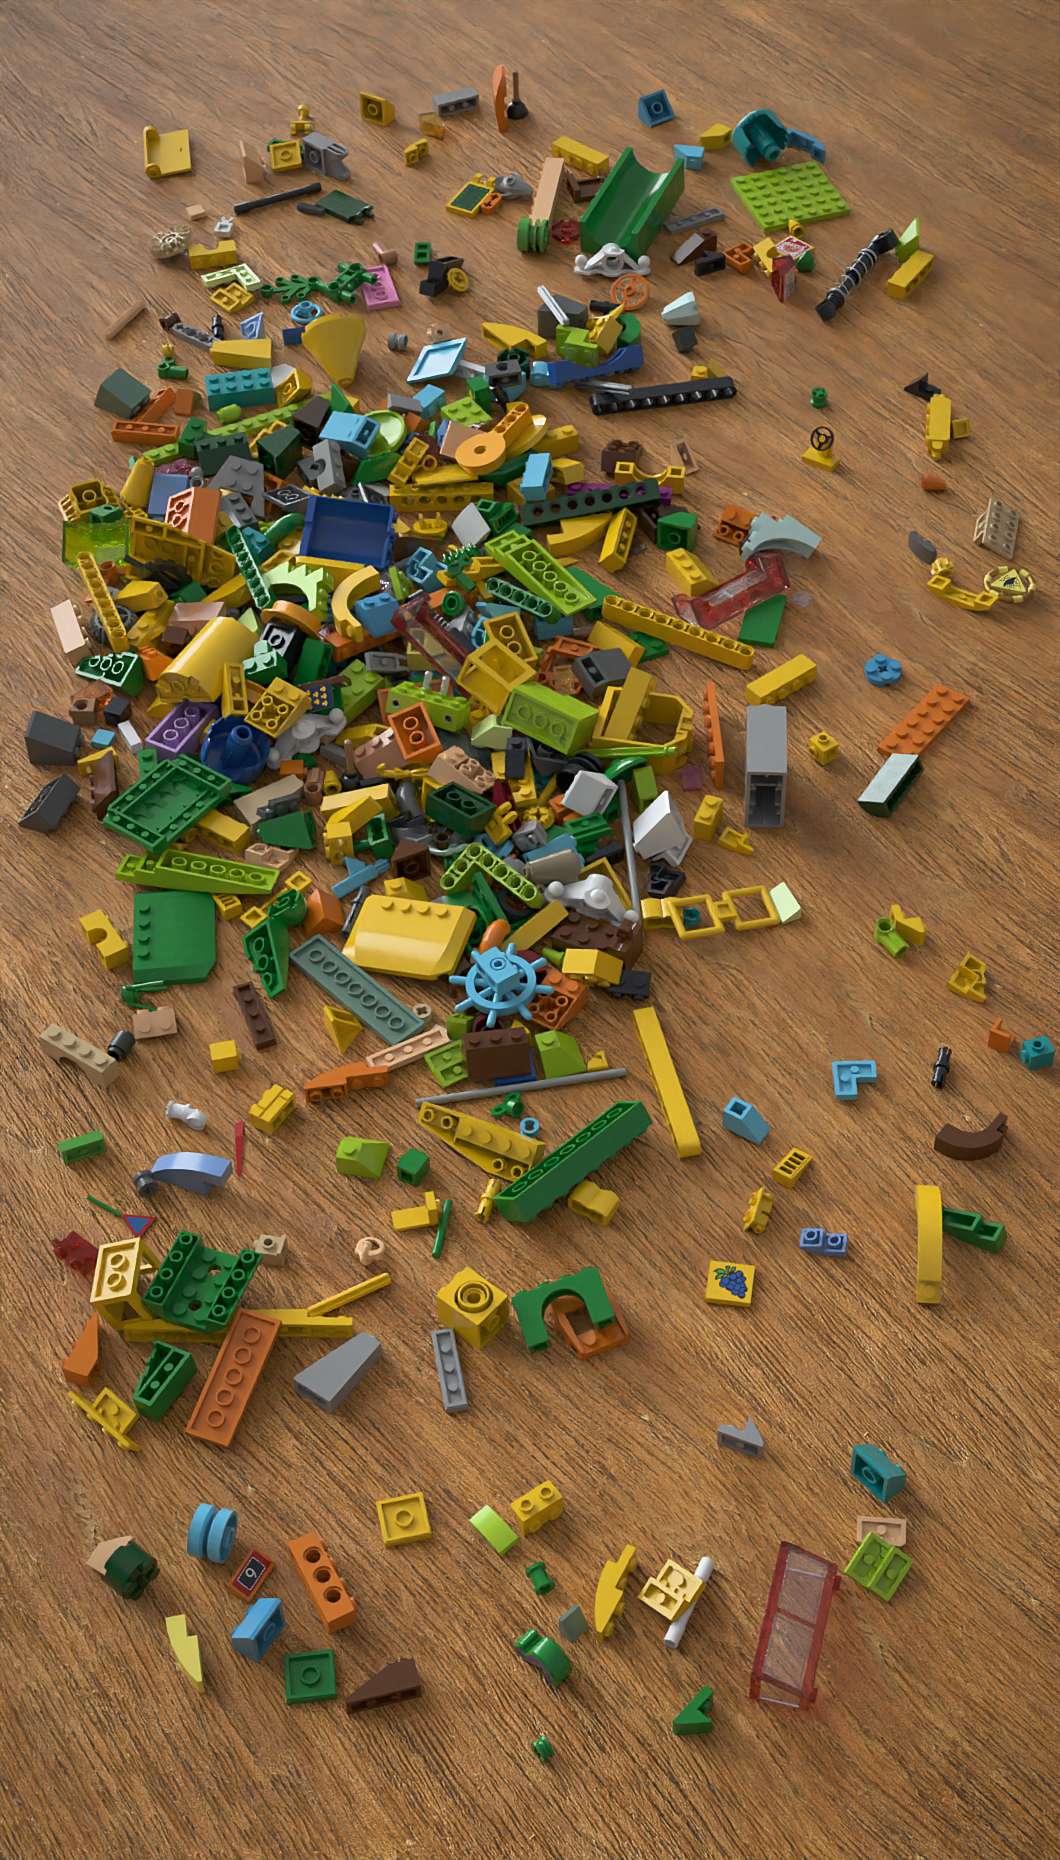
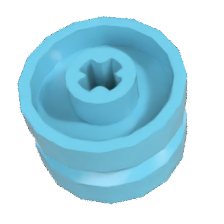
(212, 1533)

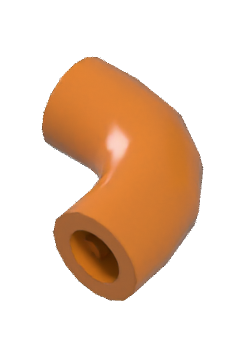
(494, 935)

